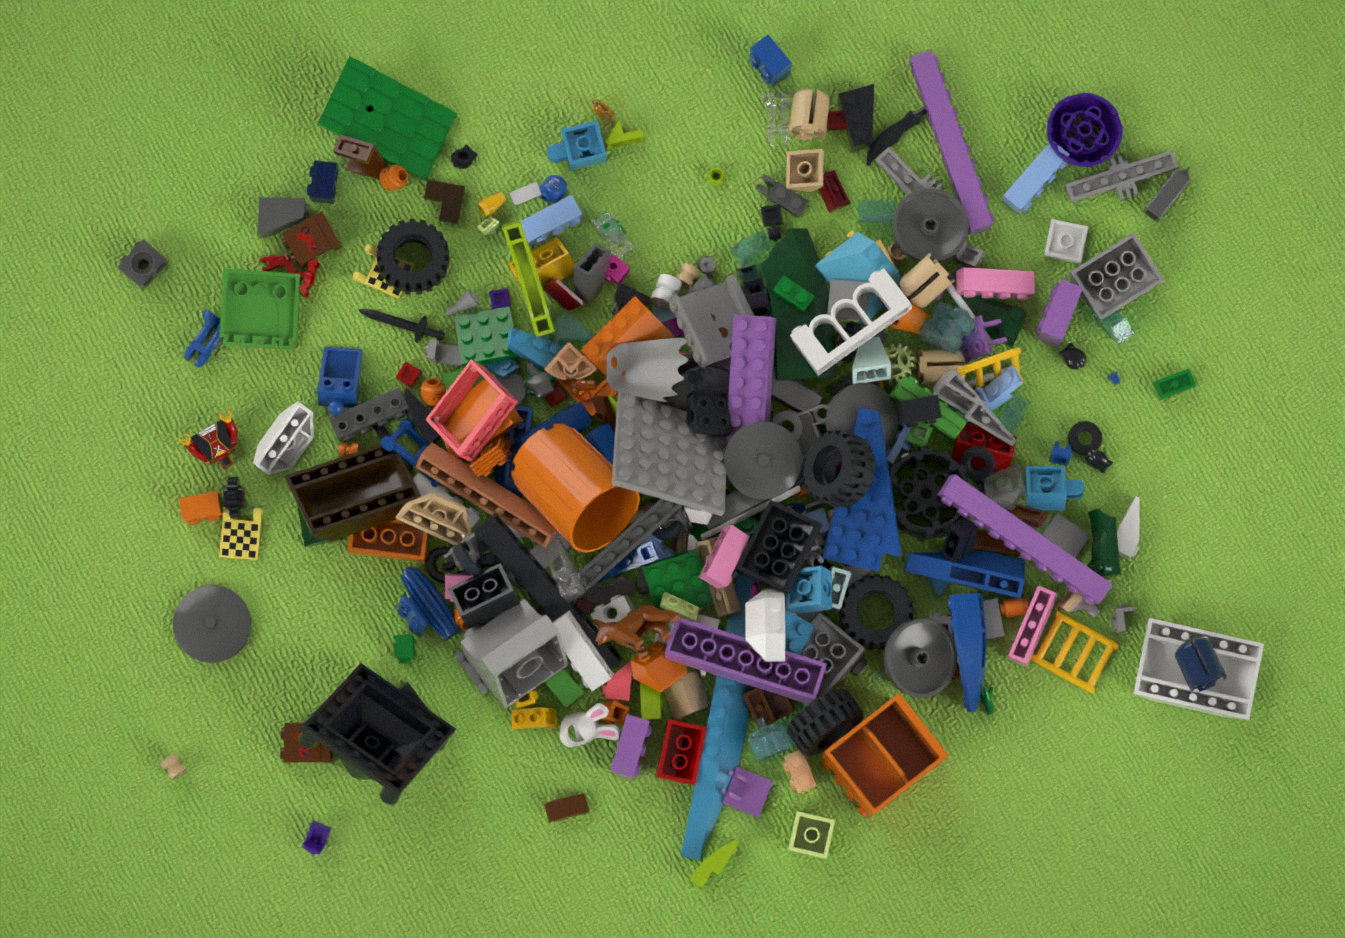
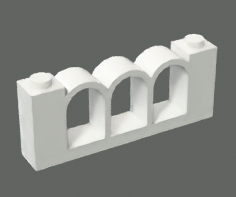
(879, 284)

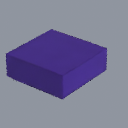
(500, 298)

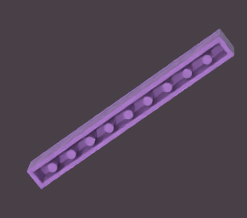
(950, 141)
(1024, 539)

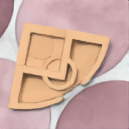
(570, 364)

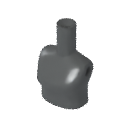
(539, 382)

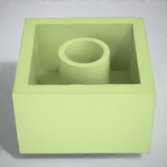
(811, 835)

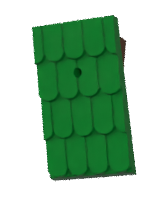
(393, 117)

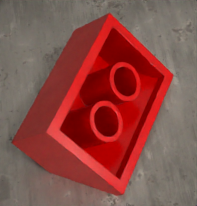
(974, 435)
(680, 752)

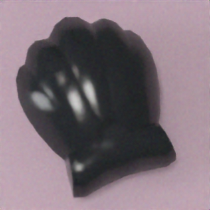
(463, 157)
(1073, 356)
(1098, 460)

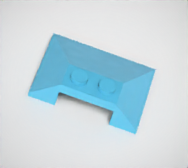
(856, 262)

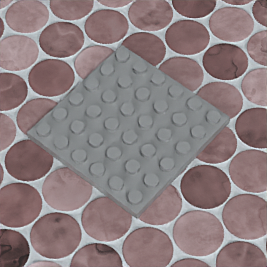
(665, 457)

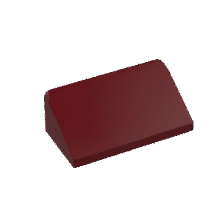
(833, 192)
(562, 294)

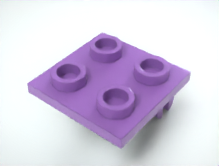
(976, 343)
(747, 791)

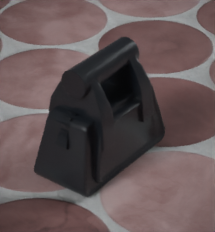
(625, 294)

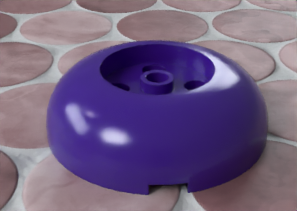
(1094, 112)

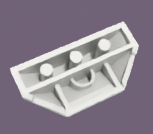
(285, 440)
(767, 624)

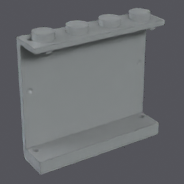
(698, 325)

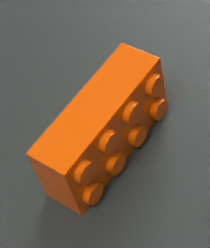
(391, 541)

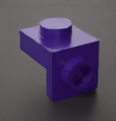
(316, 838)

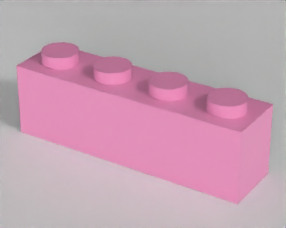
(995, 283)
(1032, 626)

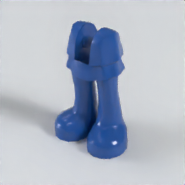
(210, 322)

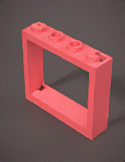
(488, 423)

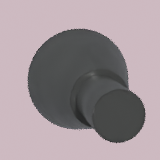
(641, 585)

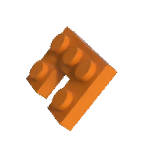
(585, 398)

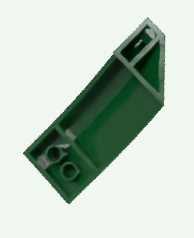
(796, 260)

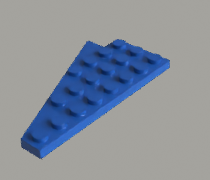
(869, 527)

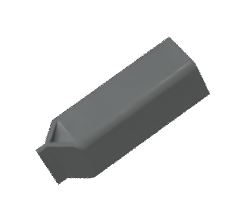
(1167, 194)

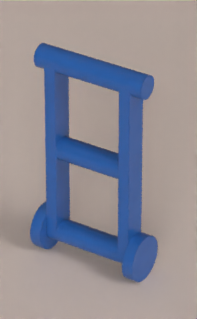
(390, 443)

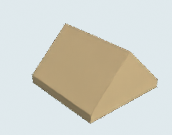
(804, 170)
(686, 696)

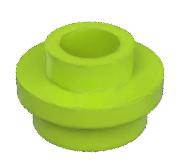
(716, 170)

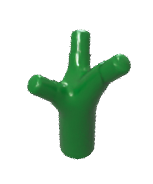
(987, 699)

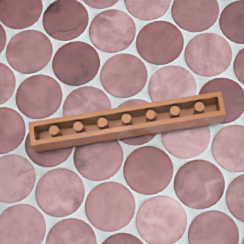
(486, 494)

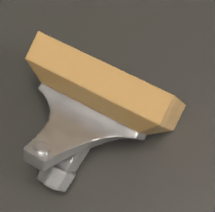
(1074, 602)

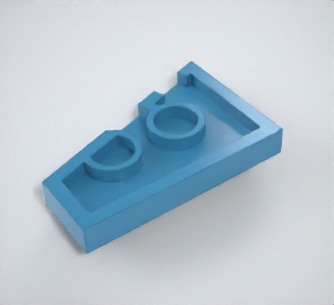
(536, 349)

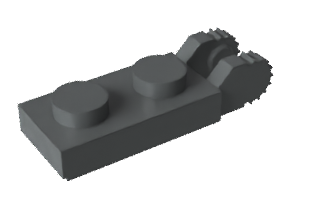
(785, 197)

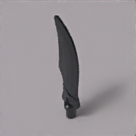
(893, 133)

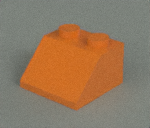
(655, 669)

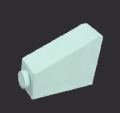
(871, 362)

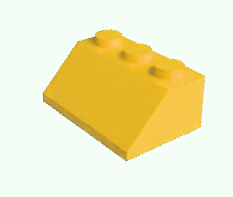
(550, 261)

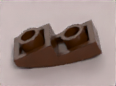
(566, 807)

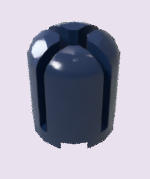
(1199, 664)

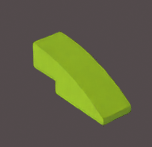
(650, 703)
(714, 863)

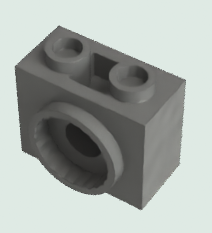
(142, 253)

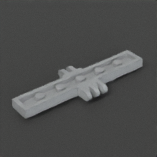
(903, 175)
(1121, 176)

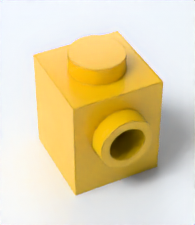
(527, 700)

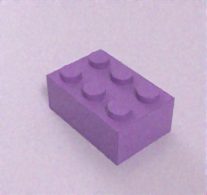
(1058, 312)
(631, 747)

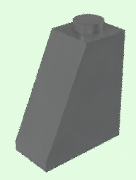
(280, 214)
(590, 273)

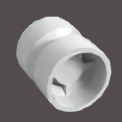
(666, 287)

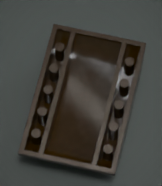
(352, 492)

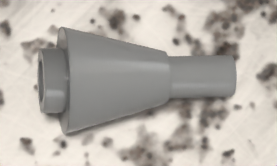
(466, 301)

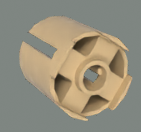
(809, 114)
(922, 273)
(934, 364)

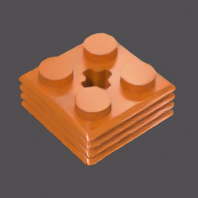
(491, 455)

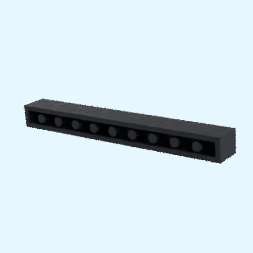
(537, 580)

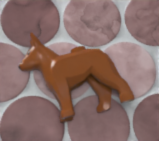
(634, 626)

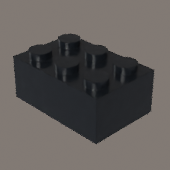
(484, 596)

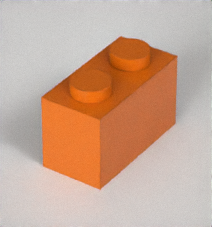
(201, 507)

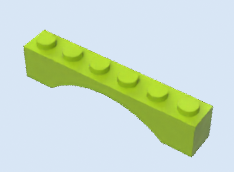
(528, 277)

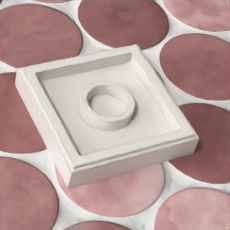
(1066, 241)

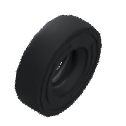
(1084, 426)
(986, 455)

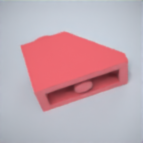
(619, 685)

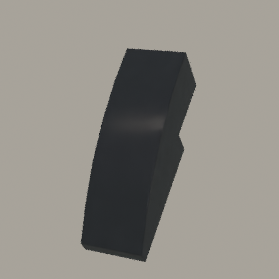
(753, 286)
(419, 414)

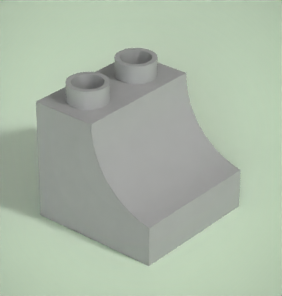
(515, 652)

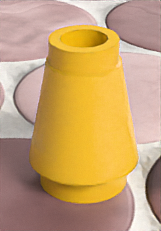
(490, 204)

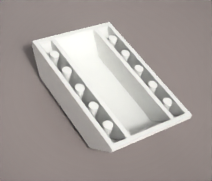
(1163, 681)

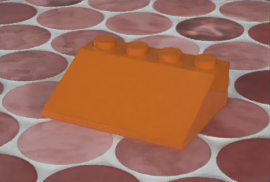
(630, 324)
(472, 410)

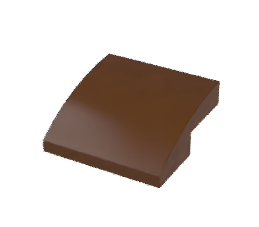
(767, 705)

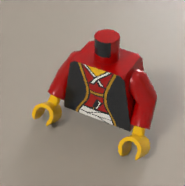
(214, 442)

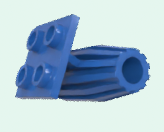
(425, 606)

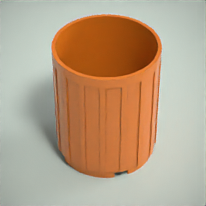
(573, 487)

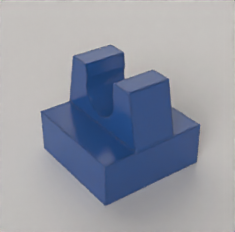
(1060, 455)

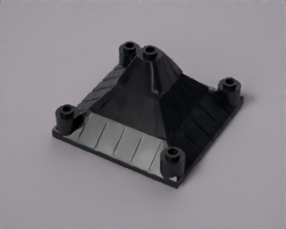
(377, 732)

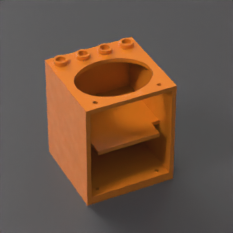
(883, 756)

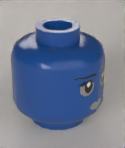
(553, 188)

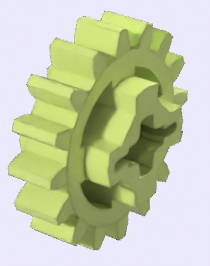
(905, 362)

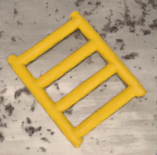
(995, 360)
(1072, 676)

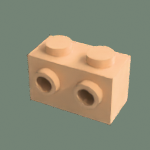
(799, 770)

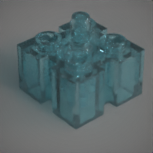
(947, 327)
(768, 740)

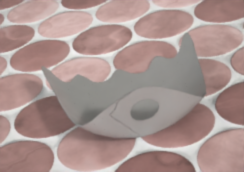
(649, 368)

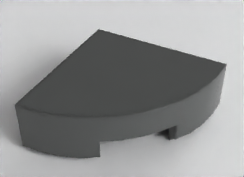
(859, 667)

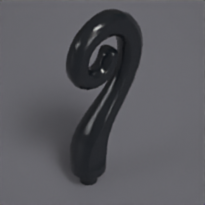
(485, 560)

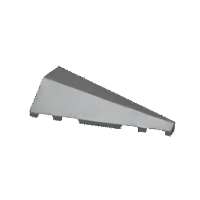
(959, 394)

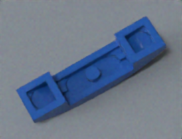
(638, 556)

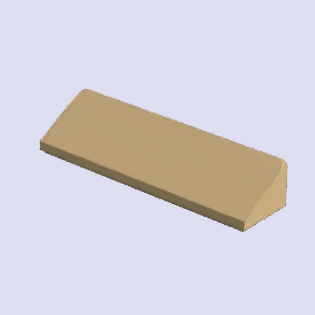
(724, 598)

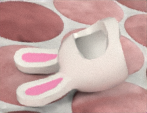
(587, 727)

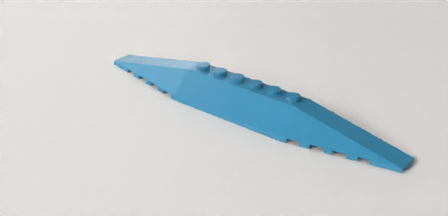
(721, 744)

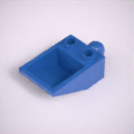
(339, 378)

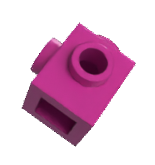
(616, 270)

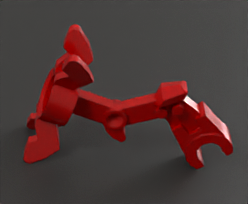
(308, 276)

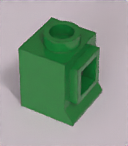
(404, 648)

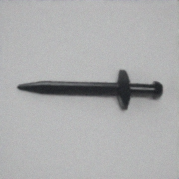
(419, 329)

